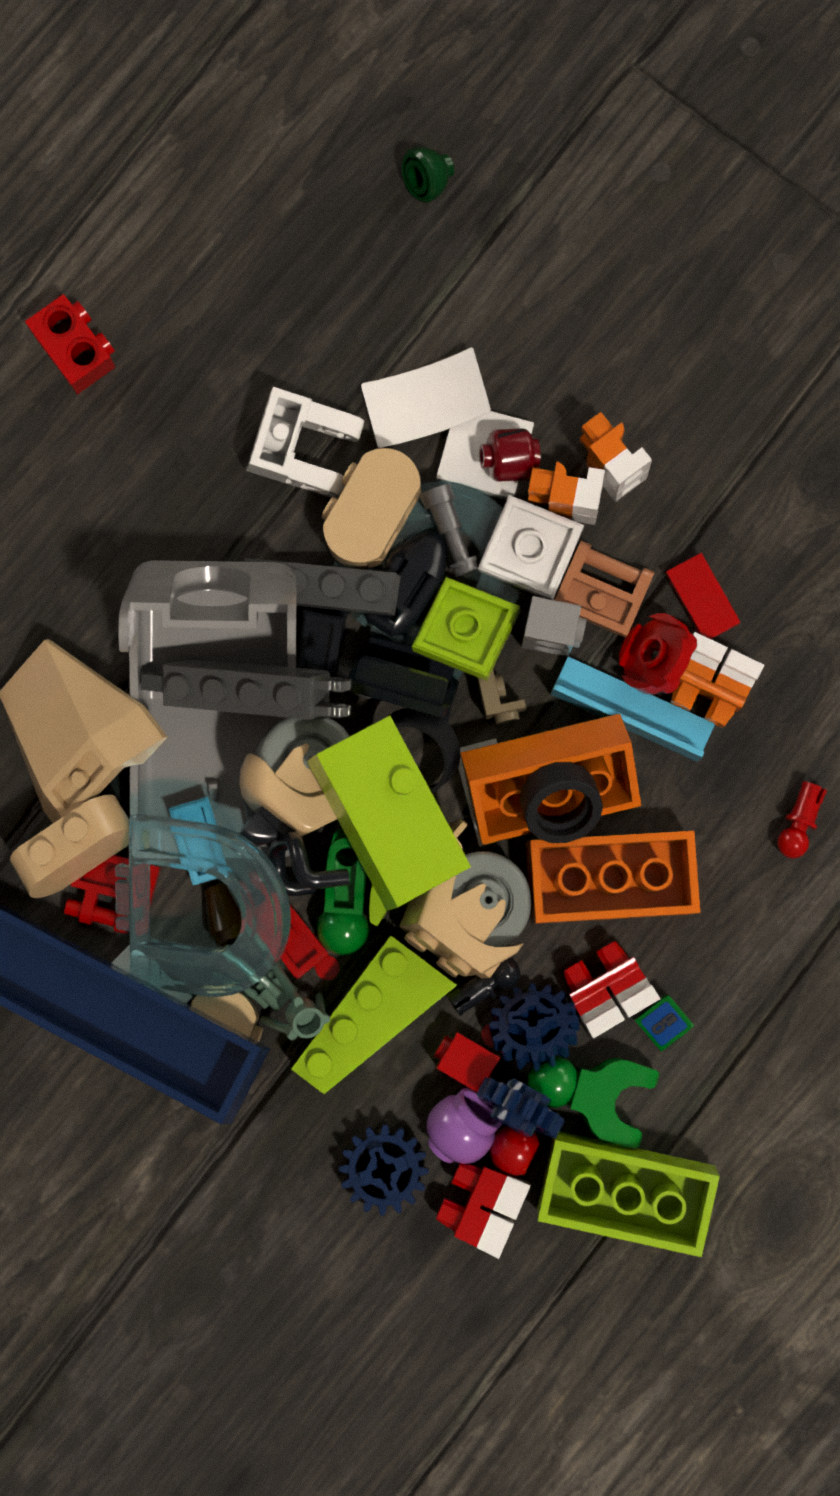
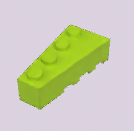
(377, 1008)

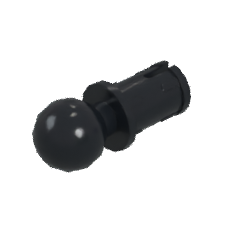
(479, 989)

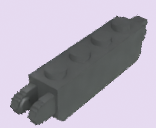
(248, 688)

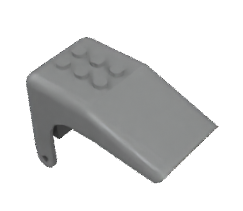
(205, 614)

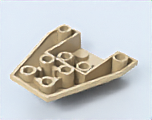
(74, 728)

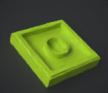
(466, 628)

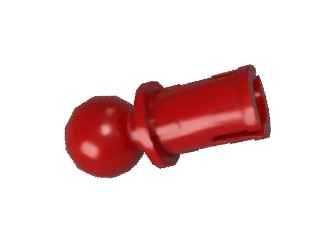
(794, 841)

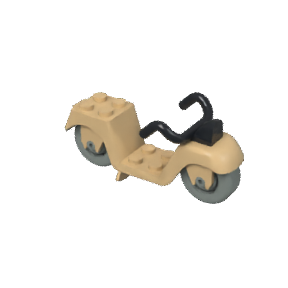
(459, 921)

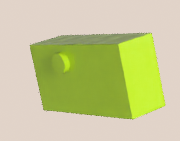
(388, 813)
(628, 1193)

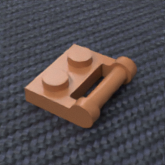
(599, 601)

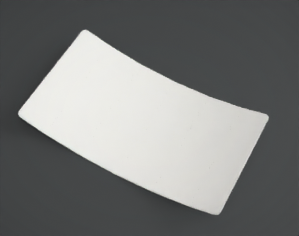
(426, 399)

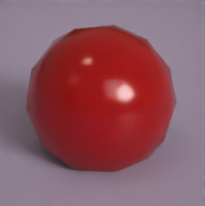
(513, 1151)

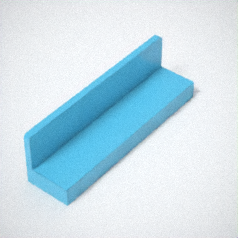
(640, 712)

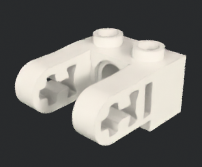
(278, 435)

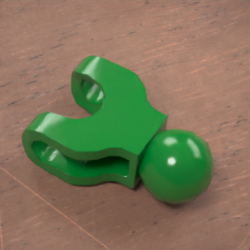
(343, 925)
(594, 1093)

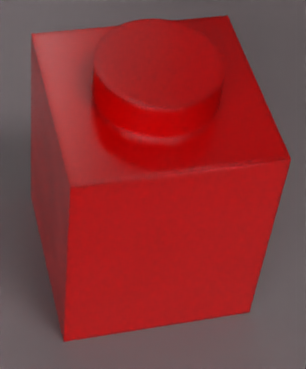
(465, 1060)

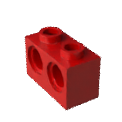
(67, 346)

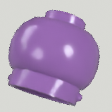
(461, 1128)

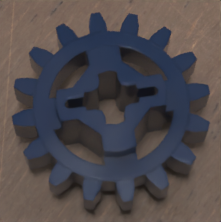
(534, 1026)
(520, 1107)
(366, 1176)

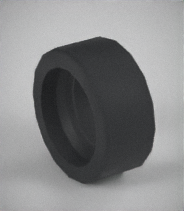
(567, 826)

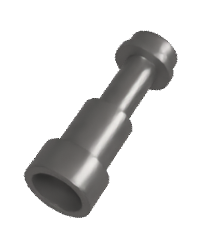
(440, 503)

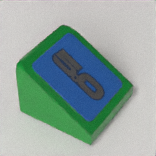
(664, 1022)

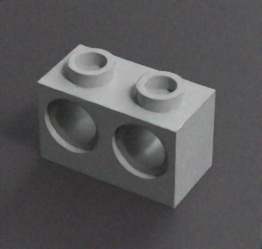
(553, 627)

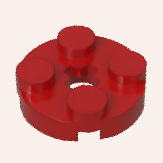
(675, 651)

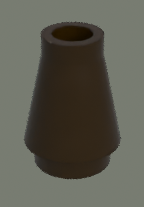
(223, 915)

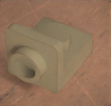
(490, 695)

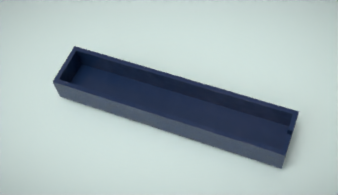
(125, 1020)

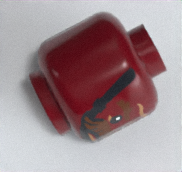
(510, 454)

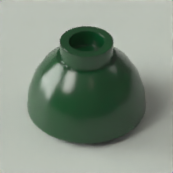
(426, 173)

